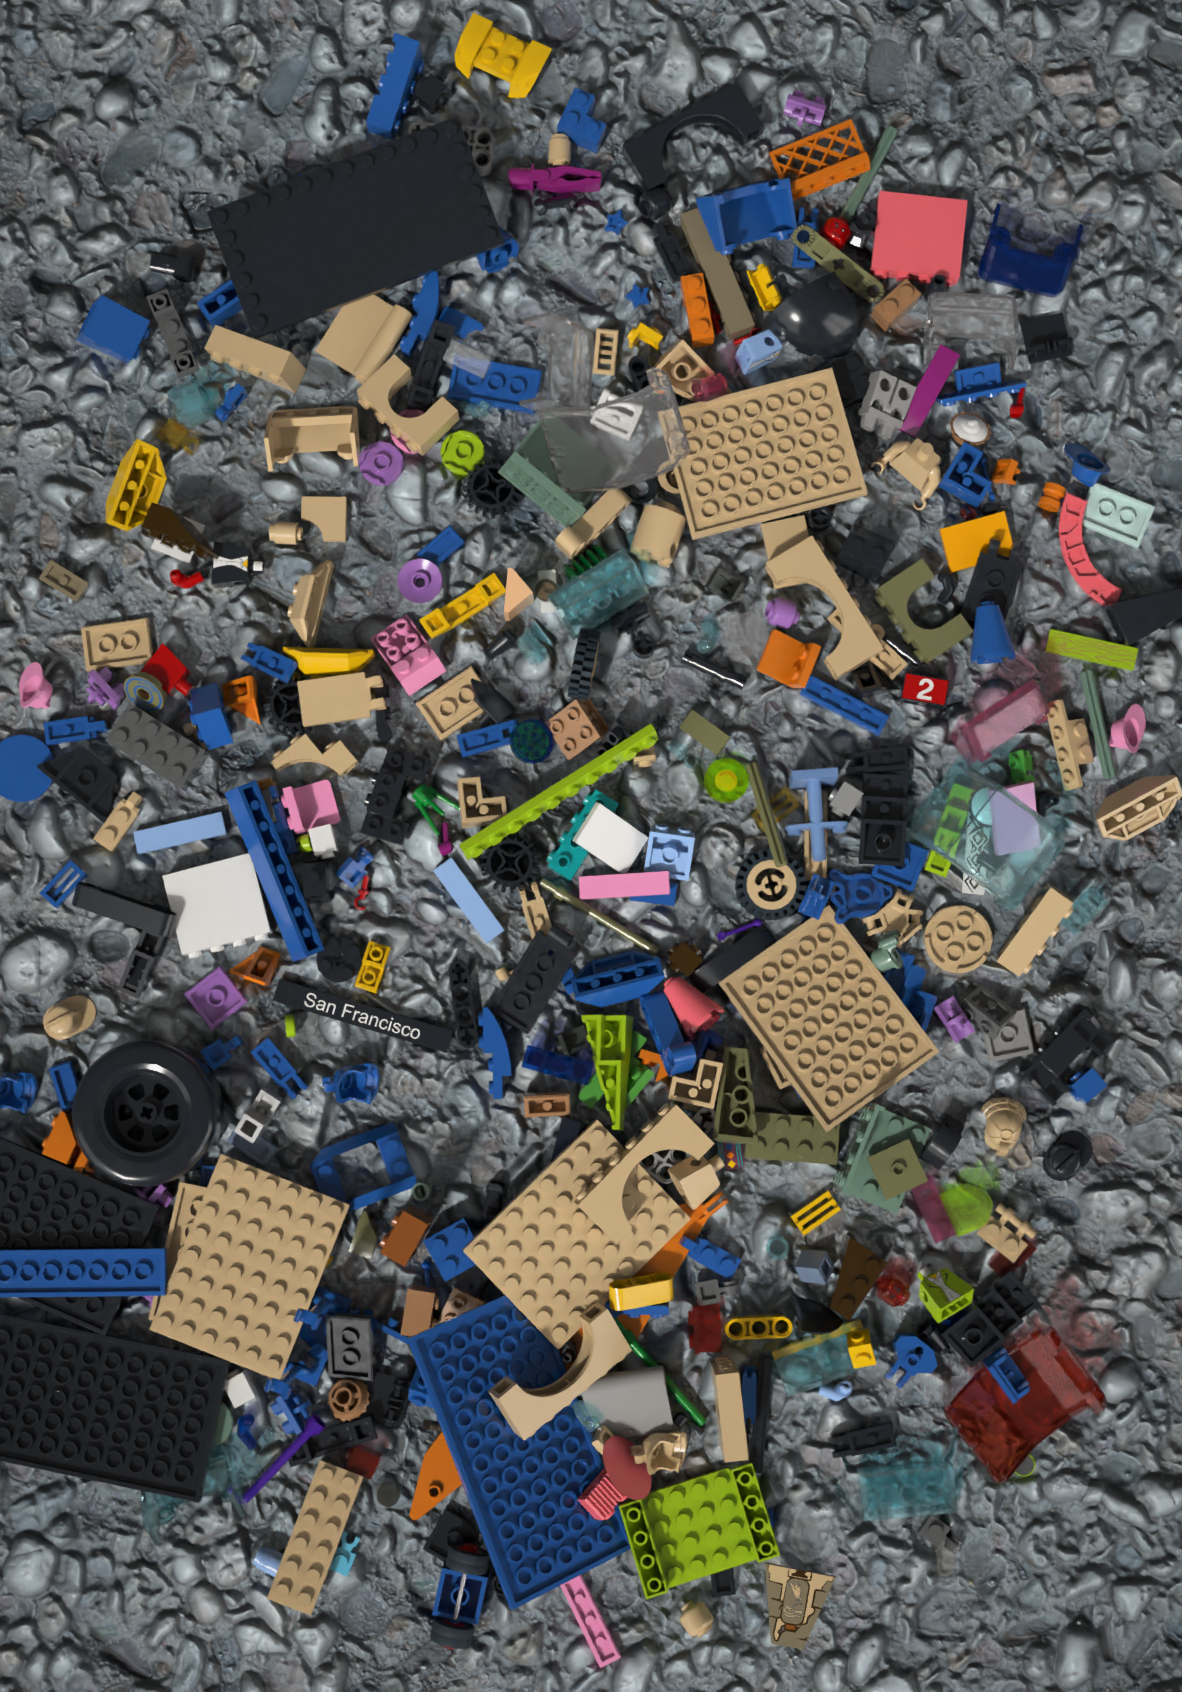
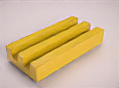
(804, 1231)

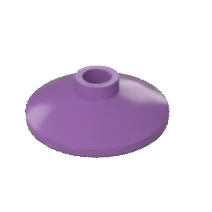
(416, 570)

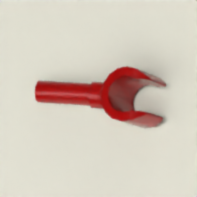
(753, 332)
(1017, 409)

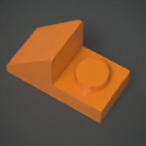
(651, 1058)

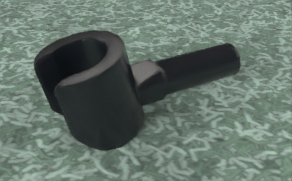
(989, 508)
(681, 1419)

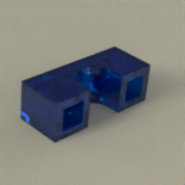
(557, 1065)

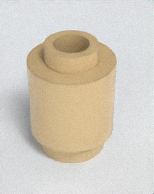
(559, 150)
(285, 532)

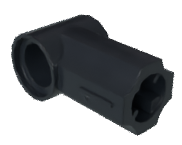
(180, 267)

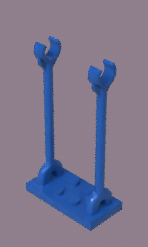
(314, 1333)

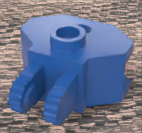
(906, 1357)

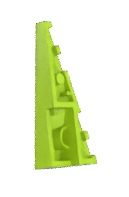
(611, 1048)

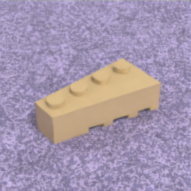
(255, 358)
(1035, 930)

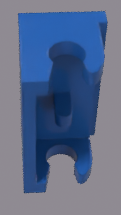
(1007, 1374)

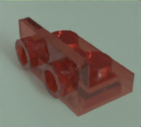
(706, 1328)

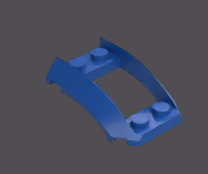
(393, 1157)

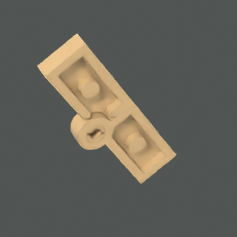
(888, 661)

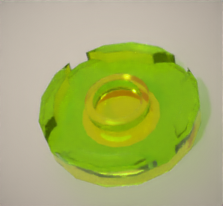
(726, 780)

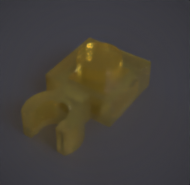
(176, 436)

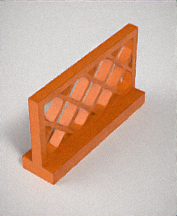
(830, 174)

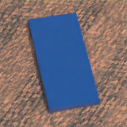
(502, 386)

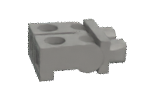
(885, 403)

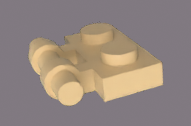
(1002, 1238)

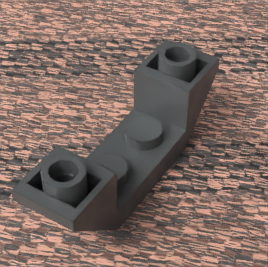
(173, 333)

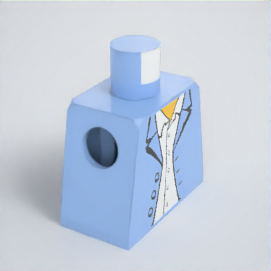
(758, 351)

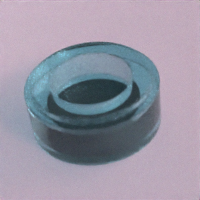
(777, 1247)

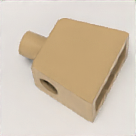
(696, 1179)

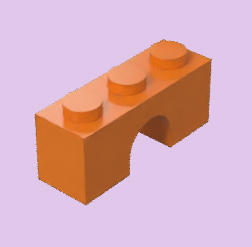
(697, 309)

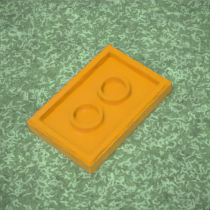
(965, 540)

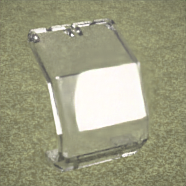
(617, 440)

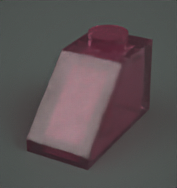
(709, 387)

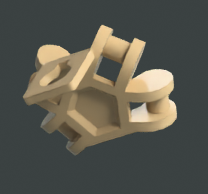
(896, 917)

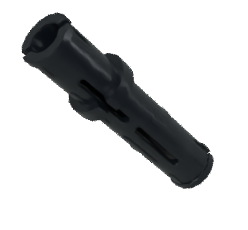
(717, 671)

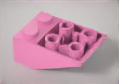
(408, 654)

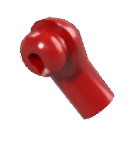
(185, 581)

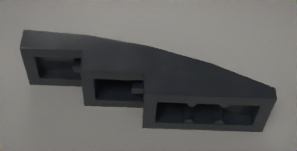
(142, 962)

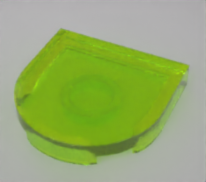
(967, 1207)

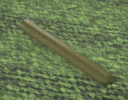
(766, 814)

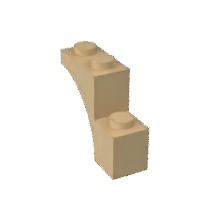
(304, 750)

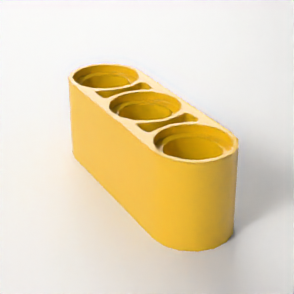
(641, 1291)
(769, 1327)

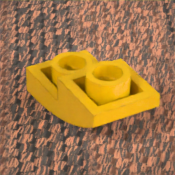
(372, 967)

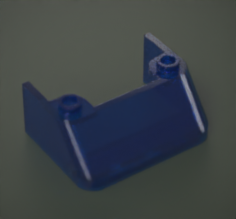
(1024, 268)

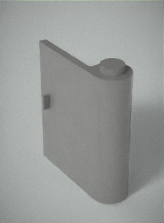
(631, 1402)

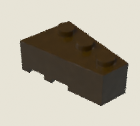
(854, 1278)

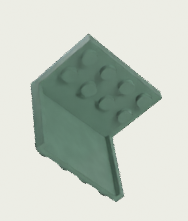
(533, 475)
(873, 1133)

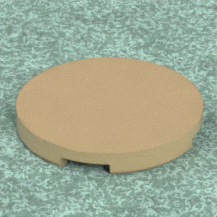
(958, 939)

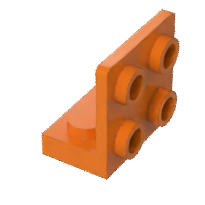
(788, 659)

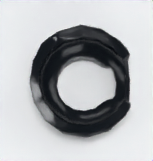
(652, 490)

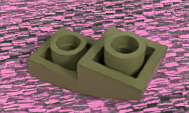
(704, 732)

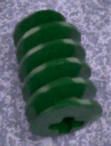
(585, 563)

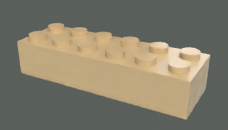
(315, 1537)

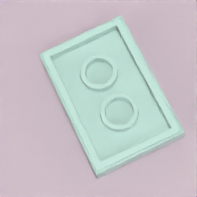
(1116, 515)

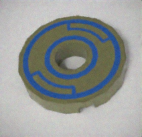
(148, 702)

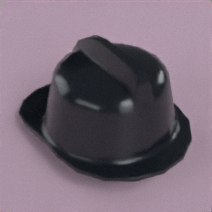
(1067, 1156)

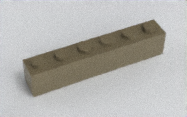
(718, 278)

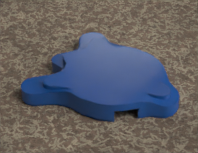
(857, 895)

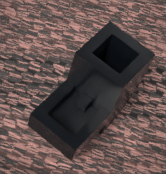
(942, 1142)

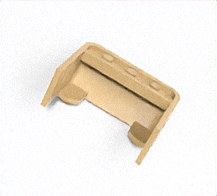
(312, 431)

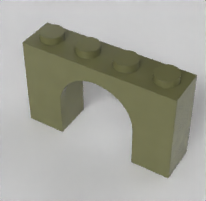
(927, 642)

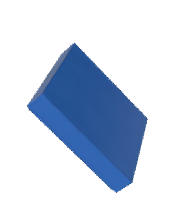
(903, 876)

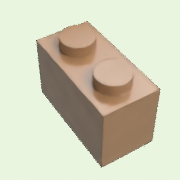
(895, 305)
(419, 1309)

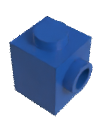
(1085, 1085)

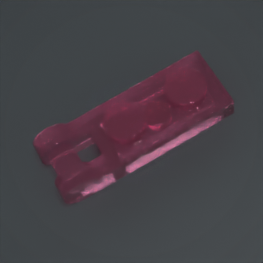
(933, 1211)

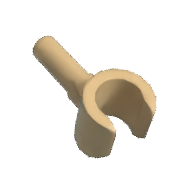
(191, 729)
(503, 974)

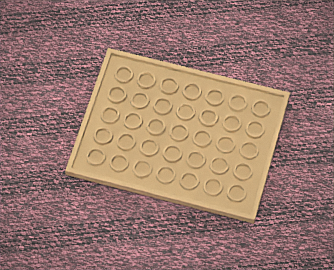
(767, 454)
(828, 1019)
(554, 1255)
(249, 1266)

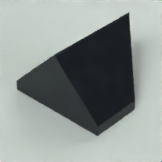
(870, 682)

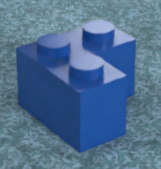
(578, 123)
(961, 479)
(210, 716)

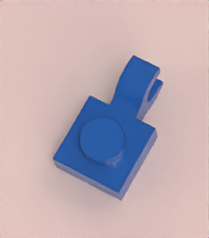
(352, 870)
(219, 1052)

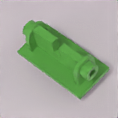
(1020, 763)

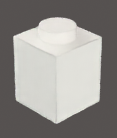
(323, 841)
(240, 1387)

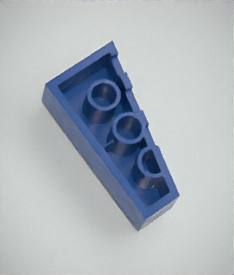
(395, 87)

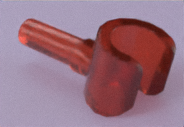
(972, 515)

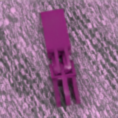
(555, 179)

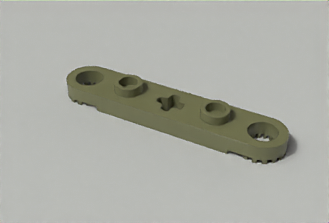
(825, 252)

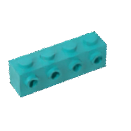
(570, 855)

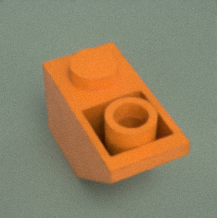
(62, 1141)

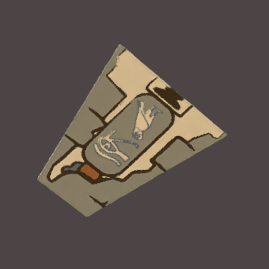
(794, 1603)

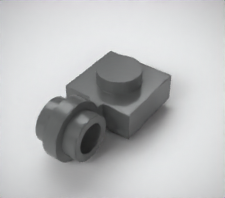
(709, 1290)
(936, 1530)

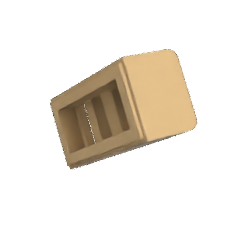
(605, 333)

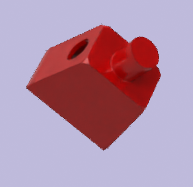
(169, 671)

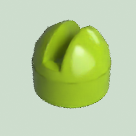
(305, 842)

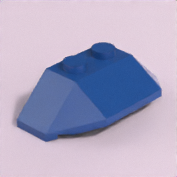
(617, 978)

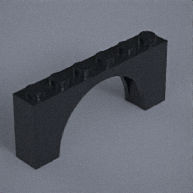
(725, 108)

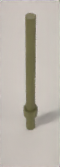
(561, 893)

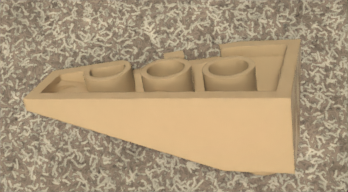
(681, 366)

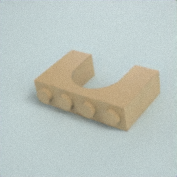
(418, 432)

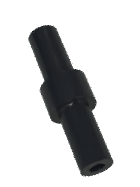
(901, 649)

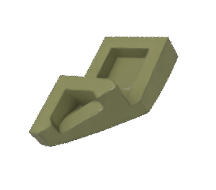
(365, 1236)

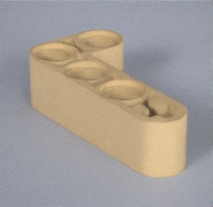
(577, 538)

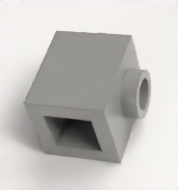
(844, 800)

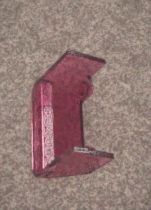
(1001, 722)

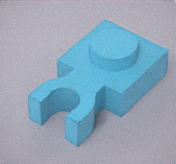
(344, 1555)

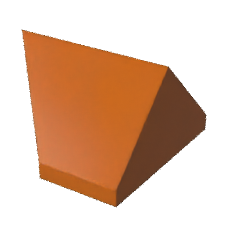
(243, 697)
(258, 966)

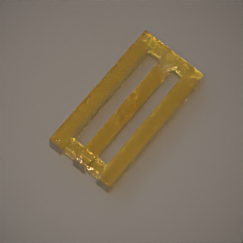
(789, 798)

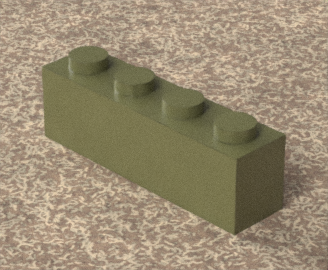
(735, 1105)

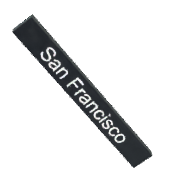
(363, 1015)

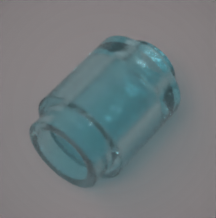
(531, 649)

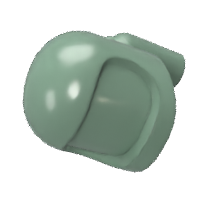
(886, 955)

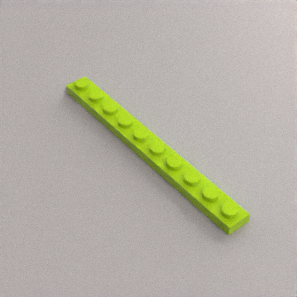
(561, 790)

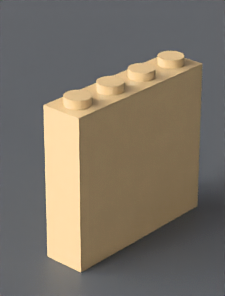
(729, 1409)

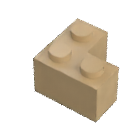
(477, 810)
(701, 1090)

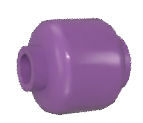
(782, 613)

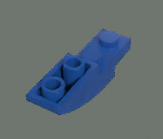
(426, 306)
(495, 1042)

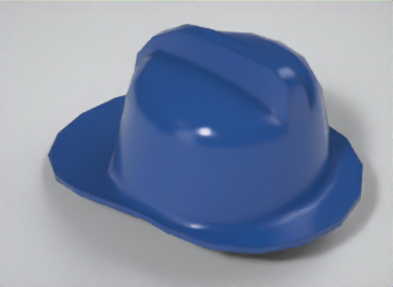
(1085, 465)

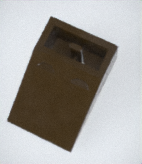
(175, 530)

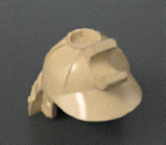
(1003, 1123)
(661, 1451)

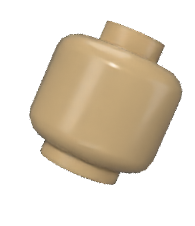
(696, 1619)

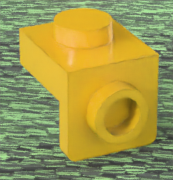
(648, 335)
(860, 1348)

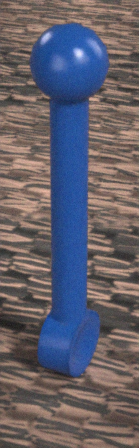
(983, 461)
(425, 1266)

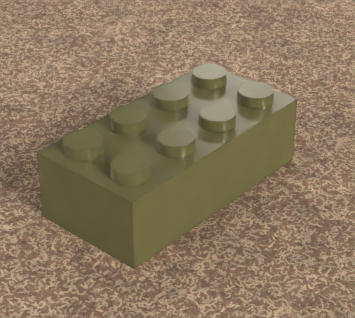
(793, 1139)

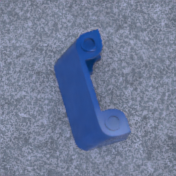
(748, 213)

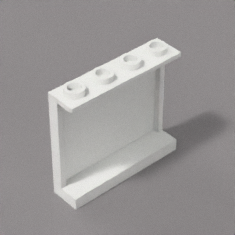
(217, 905)

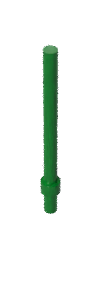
(650, 1362)

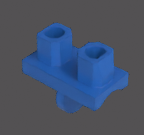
(816, 896)
(294, 1410)

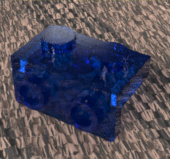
(706, 1039)

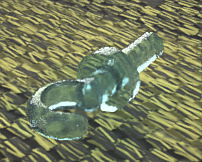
(681, 755)

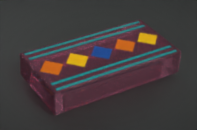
(730, 1155)

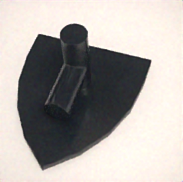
(491, 702)
(814, 1317)

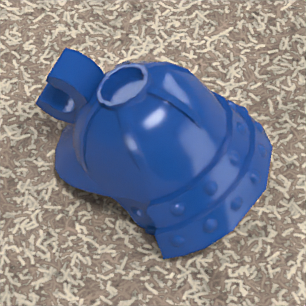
(354, 1083)
(17, 1090)

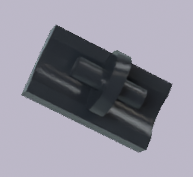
(865, 223)
(630, 620)
(614, 736)

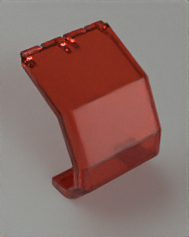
(1008, 1432)

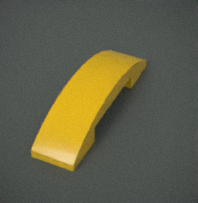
(463, 607)

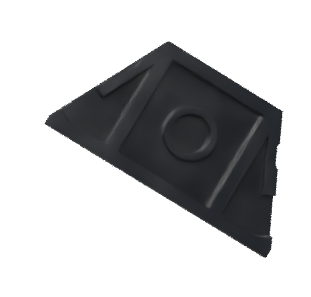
(84, 779)

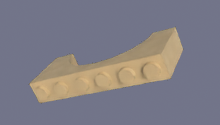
(809, 565)
(604, 1196)
(600, 1350)

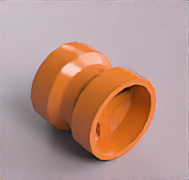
(1051, 498)

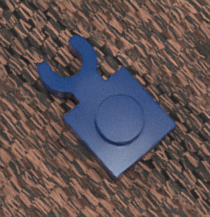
(232, 401)

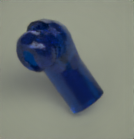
(243, 1430)

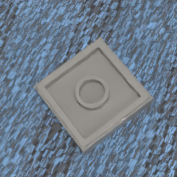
(1012, 1039)

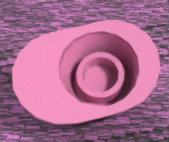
(34, 688)
(1128, 731)

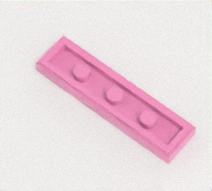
(624, 885)
(590, 1621)

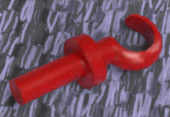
(714, 317)
(363, 892)

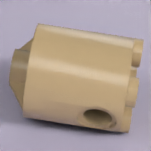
(658, 533)

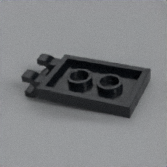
(992, 580)

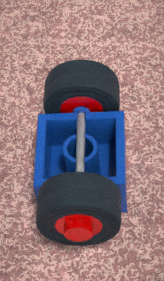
(460, 1595)

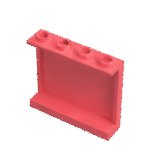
(918, 237)

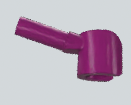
(445, 847)

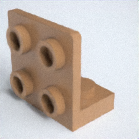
(577, 727)

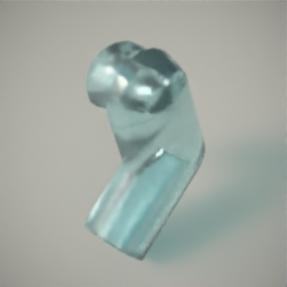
(474, 411)

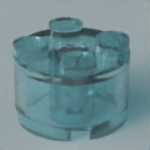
(192, 403)

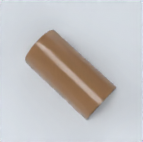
(547, 1104)

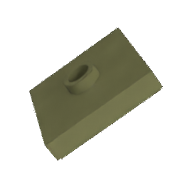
(897, 1169)

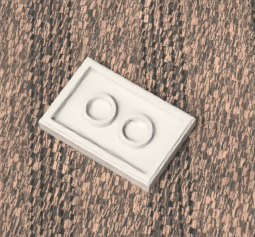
(610, 838)

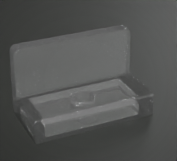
(469, 357)

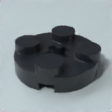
(350, 952)

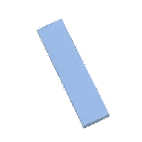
(180, 833)
(468, 900)

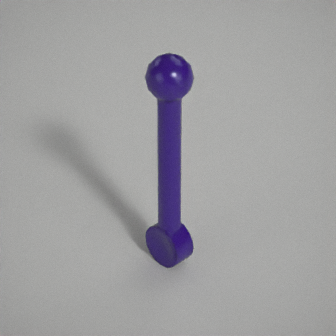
(721, 935)

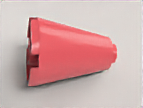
(691, 1006)

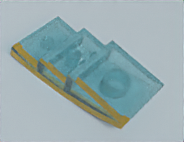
(816, 1359)

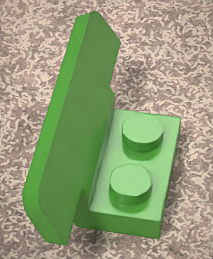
(637, 1078)

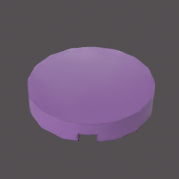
(381, 463)

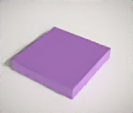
(216, 997)

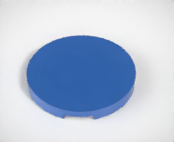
(19, 773)

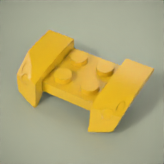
(500, 55)

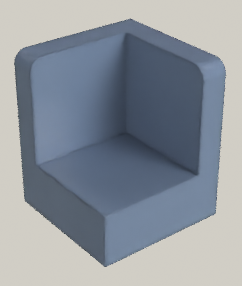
(814, 1266)

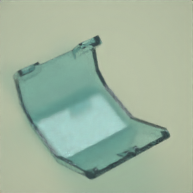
(987, 834)

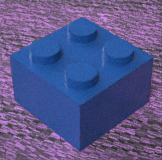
(447, 1247)

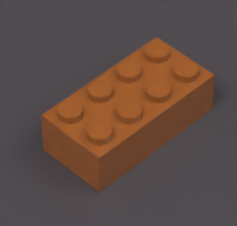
(406, 1235)

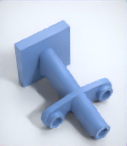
(813, 781)

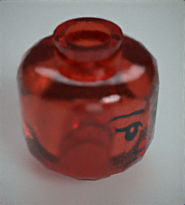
(892, 1289)

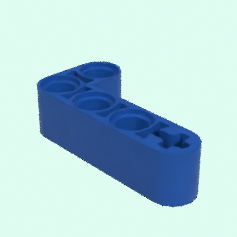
(674, 1052)

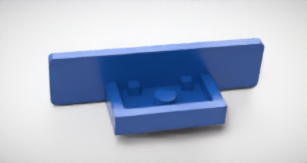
(979, 381)
(917, 1002)

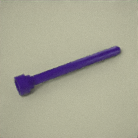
(313, 1426)

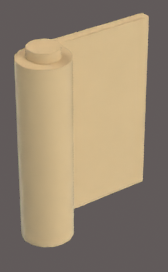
(364, 336)

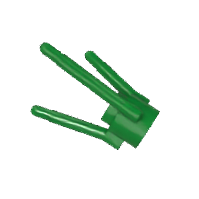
(425, 797)

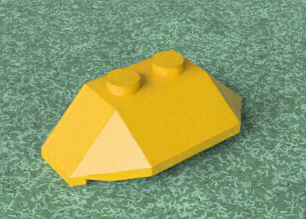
(135, 486)
(329, 662)

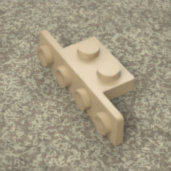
(1070, 744)

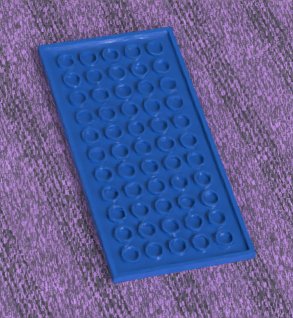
(516, 1488)

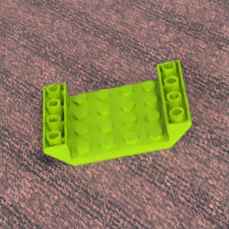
(698, 1528)

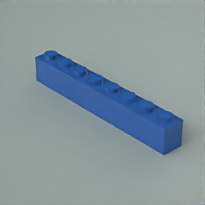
(274, 871)

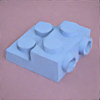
(670, 851)

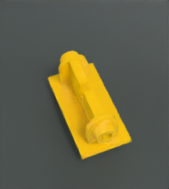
(768, 297)

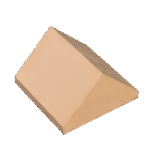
(517, 595)

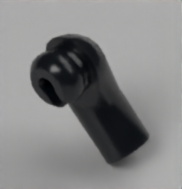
(949, 586)
(1045, 802)
(568, 1351)

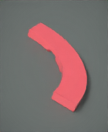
(1076, 556)

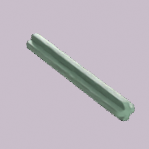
(867, 177)
(1098, 724)

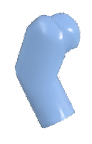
(836, 1392)

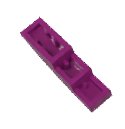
(928, 389)

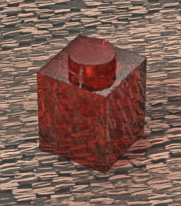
(362, 1460)

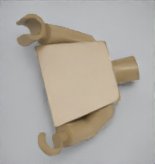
(916, 463)

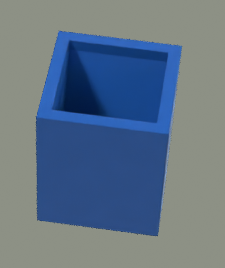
(113, 329)

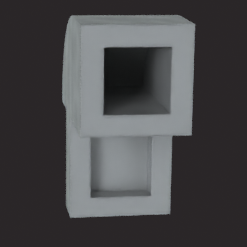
(258, 1115)

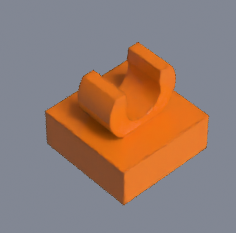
(1004, 471)
(81, 1162)

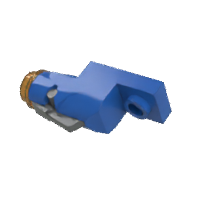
(278, 815)

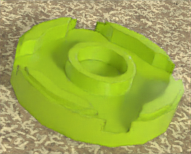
(462, 451)

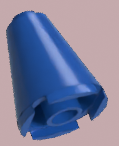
(498, 258)
(990, 636)

